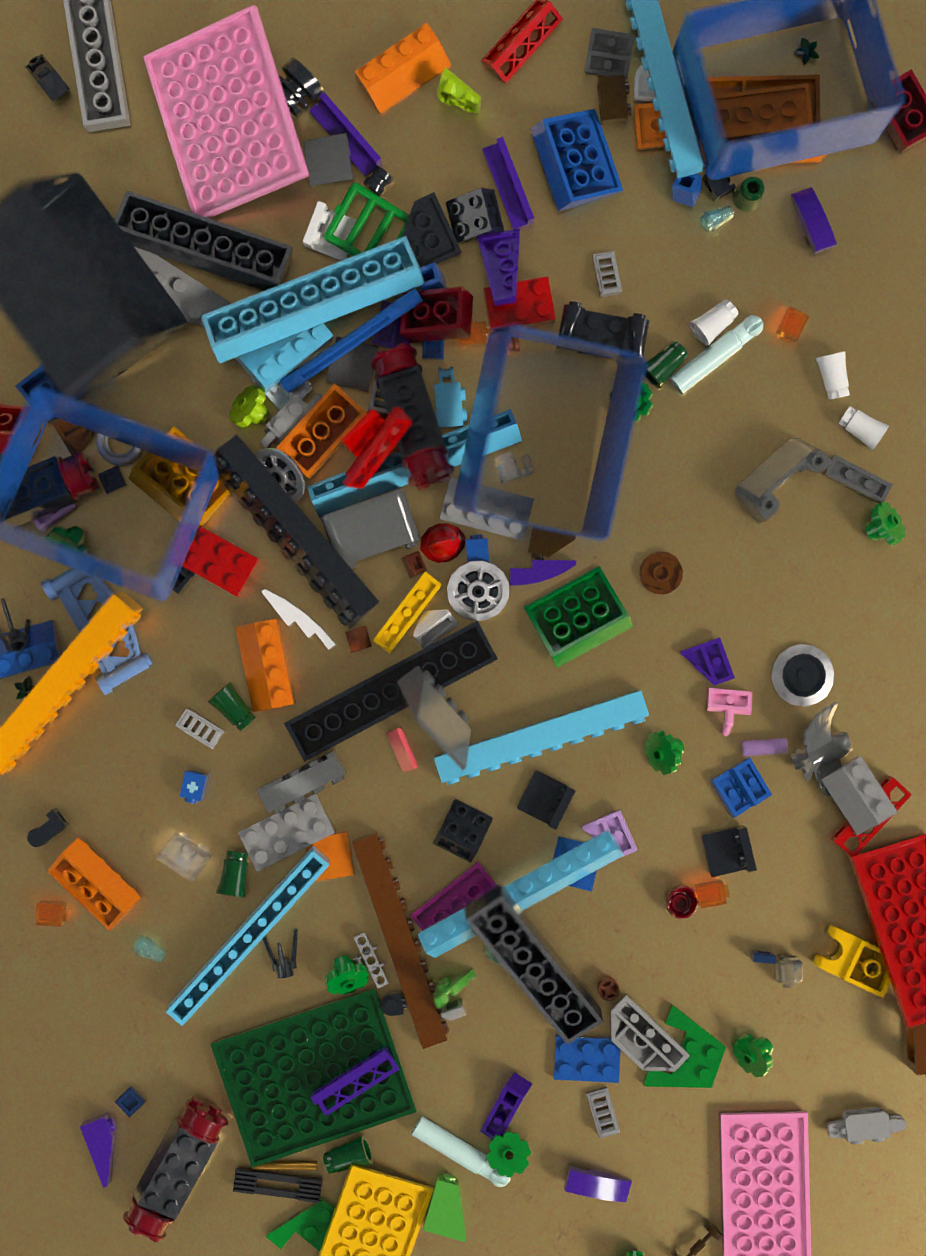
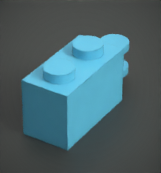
(449, 401)

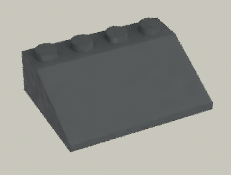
(437, 714)

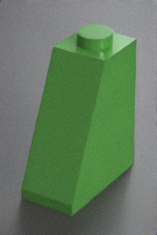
(445, 1209)

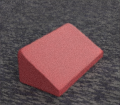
(402, 749)

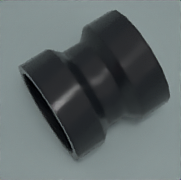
(378, 180)

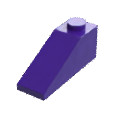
(506, 1106)
(100, 1140)

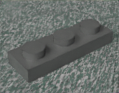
(858, 479)

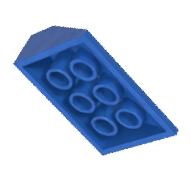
(576, 158)

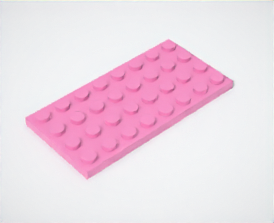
(765, 1183)

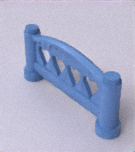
(114, 669)

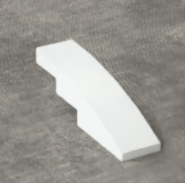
(293, 614)

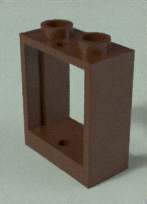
(916, 1048)

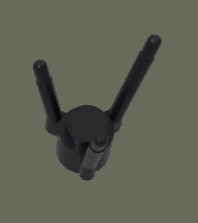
(15, 639)
(283, 966)

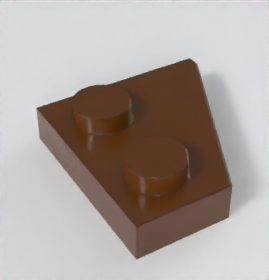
(73, 435)

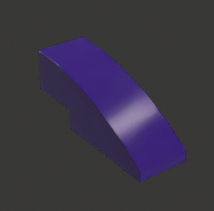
(813, 220)
(540, 571)
(597, 1185)

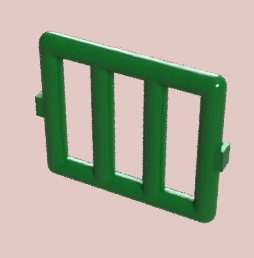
(373, 199)

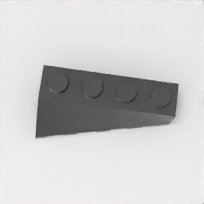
(302, 781)

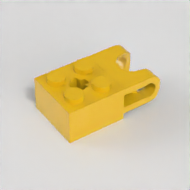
(852, 960)

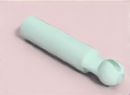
(716, 354)
(457, 1150)

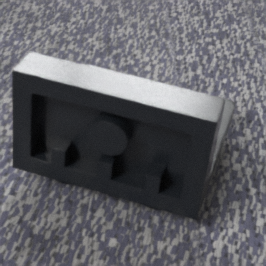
(474, 214)
(546, 799)
(463, 830)
(729, 851)

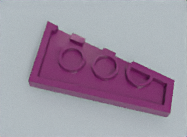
(454, 897)

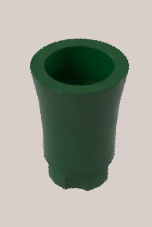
(744, 199)
(664, 363)
(232, 707)
(233, 875)
(352, 1153)

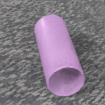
(775, 748)

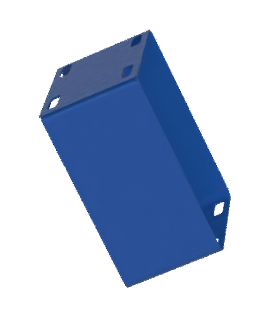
(759, 17)
(614, 439)
(19, 453)

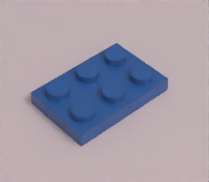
(587, 1059)

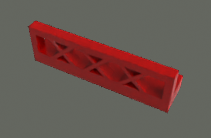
(521, 30)
(377, 449)
(847, 831)

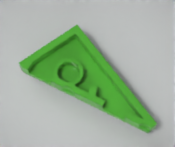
(451, 986)

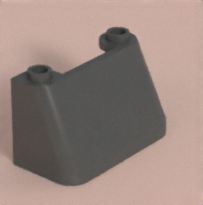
(757, 487)
(371, 527)

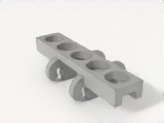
(371, 967)

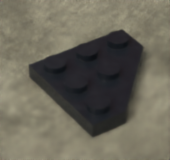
(430, 232)

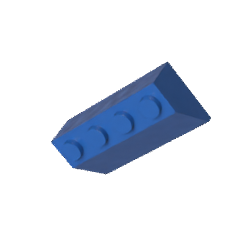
(39, 653)

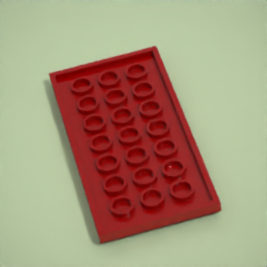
(895, 899)

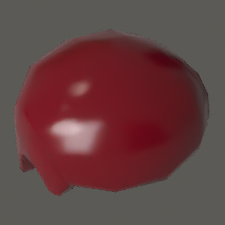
(681, 902)

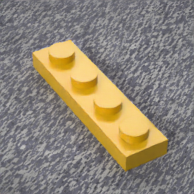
(407, 612)

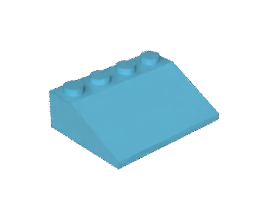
(279, 359)

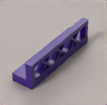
(334, 123)
(508, 184)
(350, 1076)

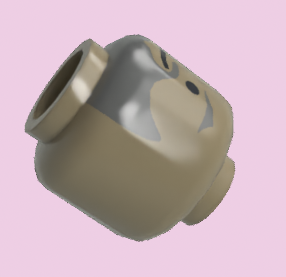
(788, 971)

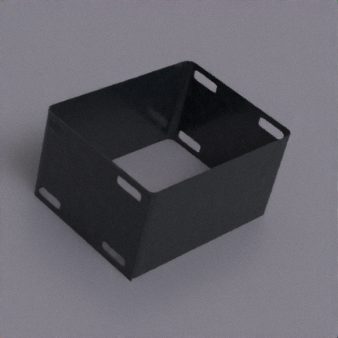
(78, 284)

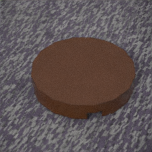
(661, 573)

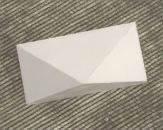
(433, 626)

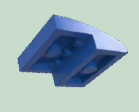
(741, 787)

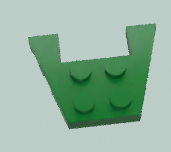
(704, 1059)
(309, 1224)

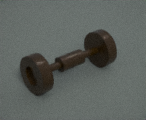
(700, 1244)

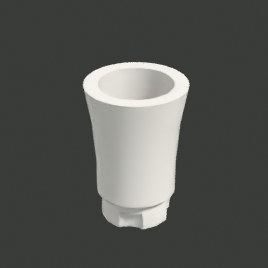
(713, 322)
(834, 374)
(863, 427)

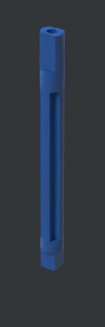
(351, 340)

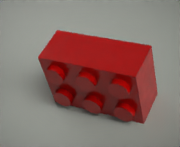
(531, 309)
(220, 562)

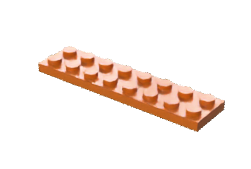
(740, 114)

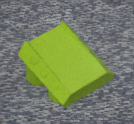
(456, 92)

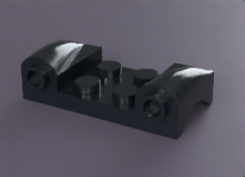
(603, 330)

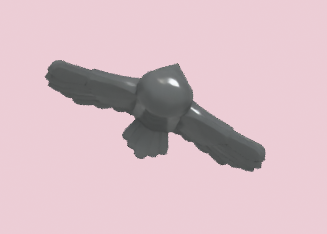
(821, 749)

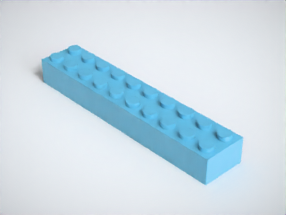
(312, 299)

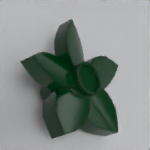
(807, 50)
(25, 688)

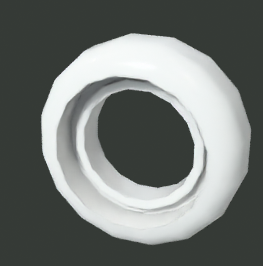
(116, 459)

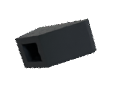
(47, 77)

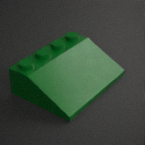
(578, 616)

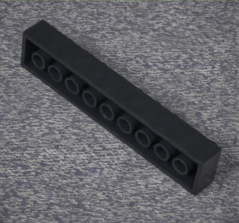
(293, 532)
(381, 694)

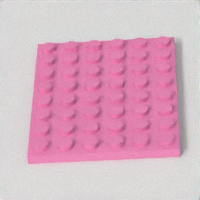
(226, 114)

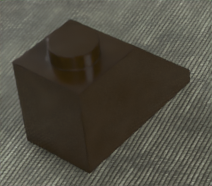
(547, 542)

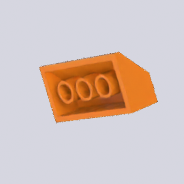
(403, 68)
(321, 431)
(265, 665)
(93, 884)

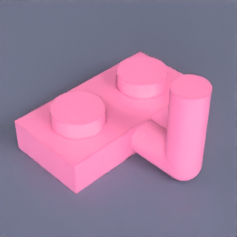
(730, 703)

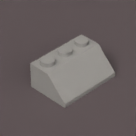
(859, 795)

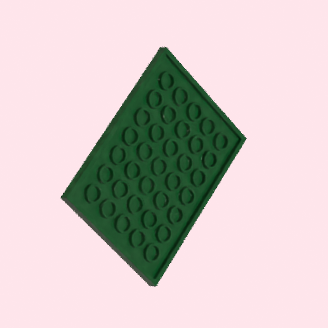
(280, 1064)

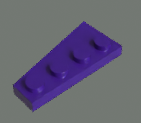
(500, 262)

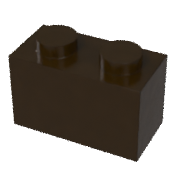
(613, 100)

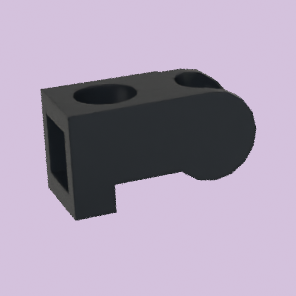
(43, 834)

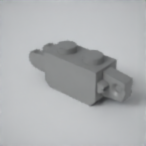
(288, 417)
(865, 1125)

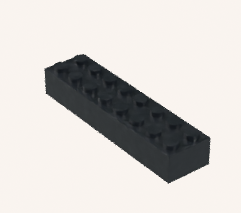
(203, 242)
(533, 964)

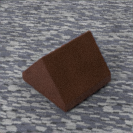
(414, 564)
(358, 639)

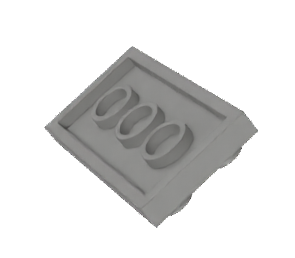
(492, 503)
(286, 832)

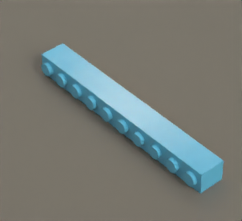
(666, 86)
(333, 494)
(545, 735)
(529, 889)
(247, 935)

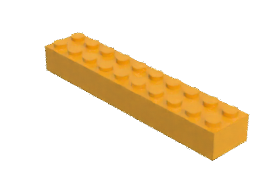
(65, 677)

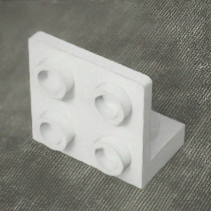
(319, 222)

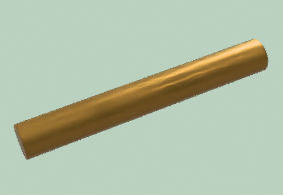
(287, 1165)

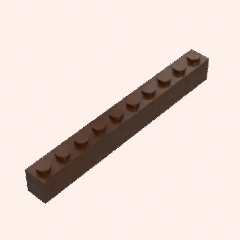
(400, 940)

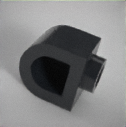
(393, 1003)

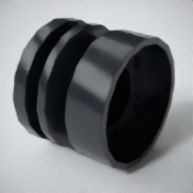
(297, 85)

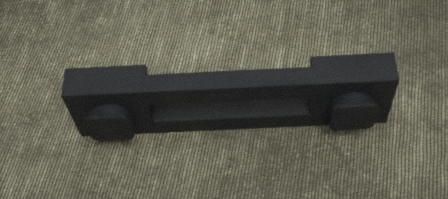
(246, 1180)

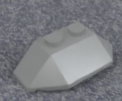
(644, 1038)

